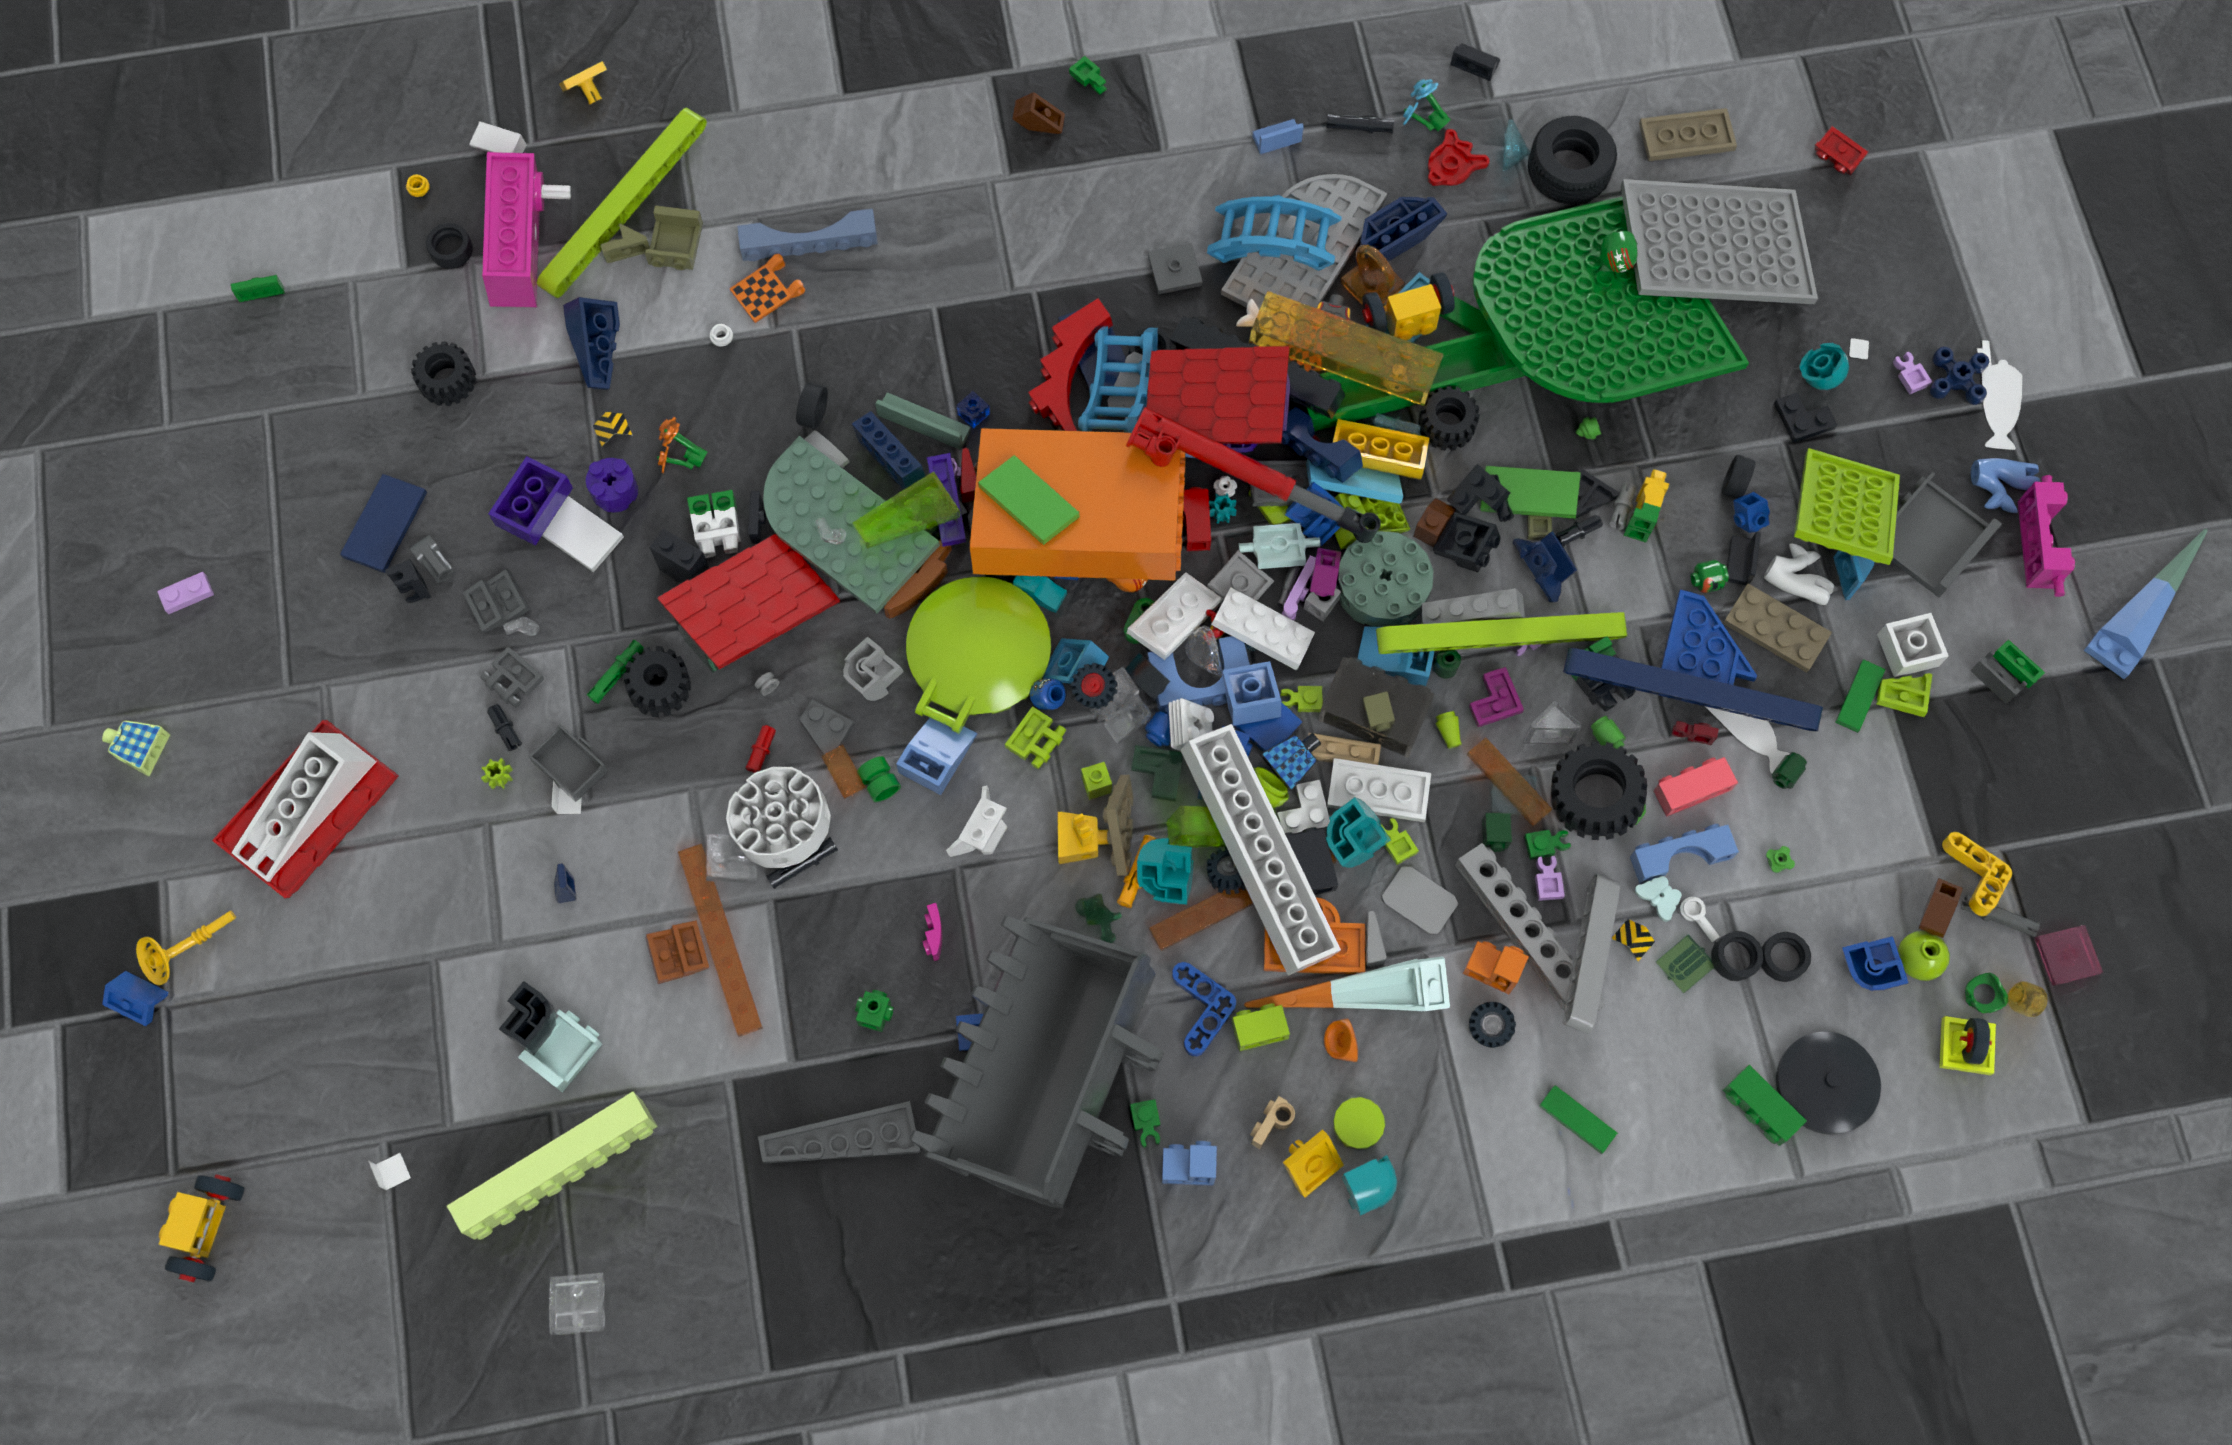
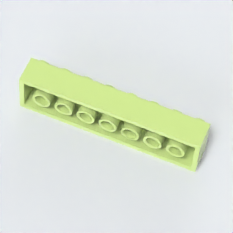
(552, 1167)

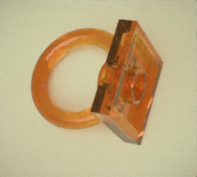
(1372, 275)

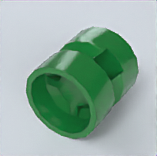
(878, 778)

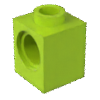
(1096, 780)

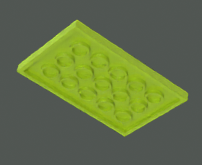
(1848, 506)

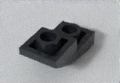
(1147, 676)

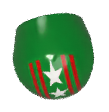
(1619, 251)

